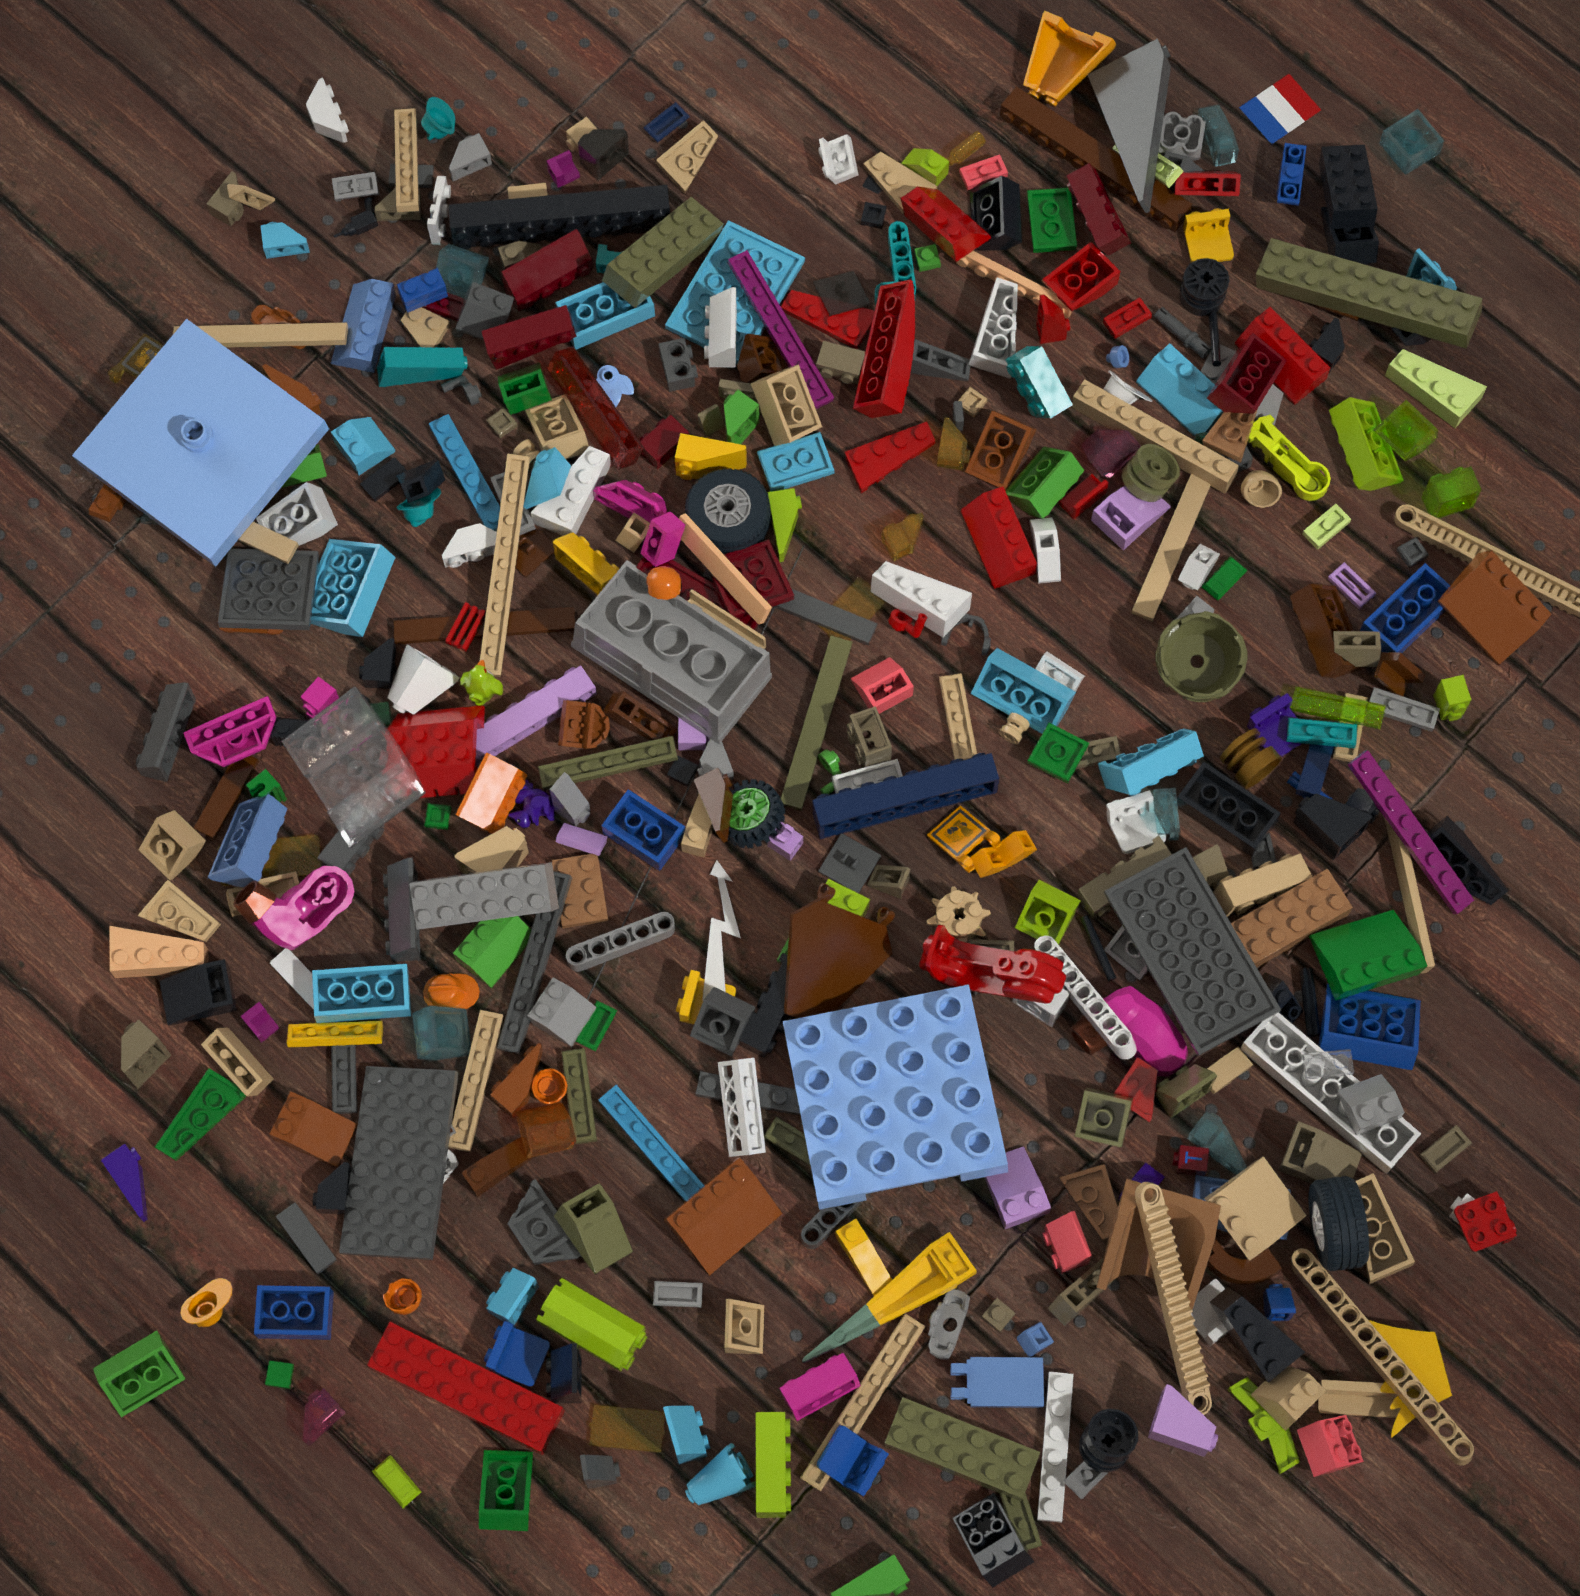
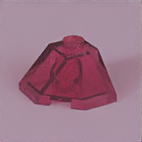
(1110, 450)
(320, 1415)

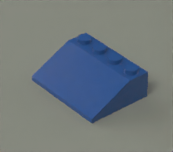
(1374, 1027)

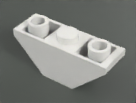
(325, 113)
(469, 544)
(1046, 550)

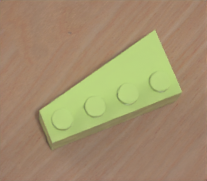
(1436, 387)

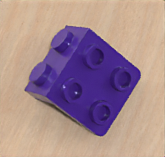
(1273, 723)

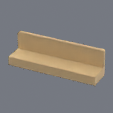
(727, 619)
(1356, 1399)

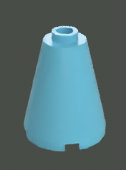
(721, 1477)

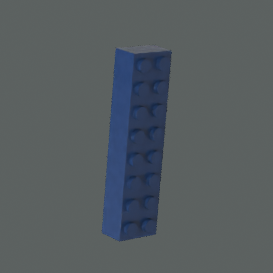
(905, 795)

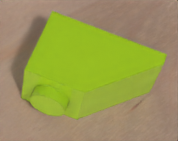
(927, 164)

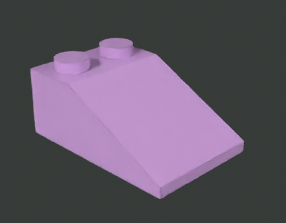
(1019, 1191)

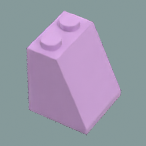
(1181, 1424)

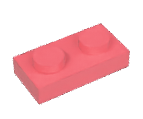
(983, 172)

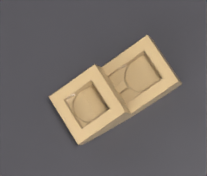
(1229, 1068)

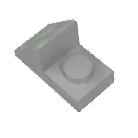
(1083, 1480)

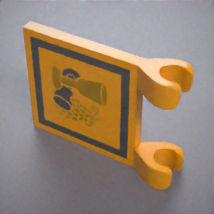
(960, 835)

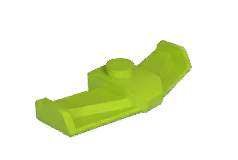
(1266, 1427)

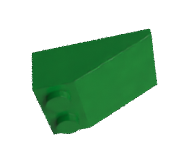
(505, 1490)

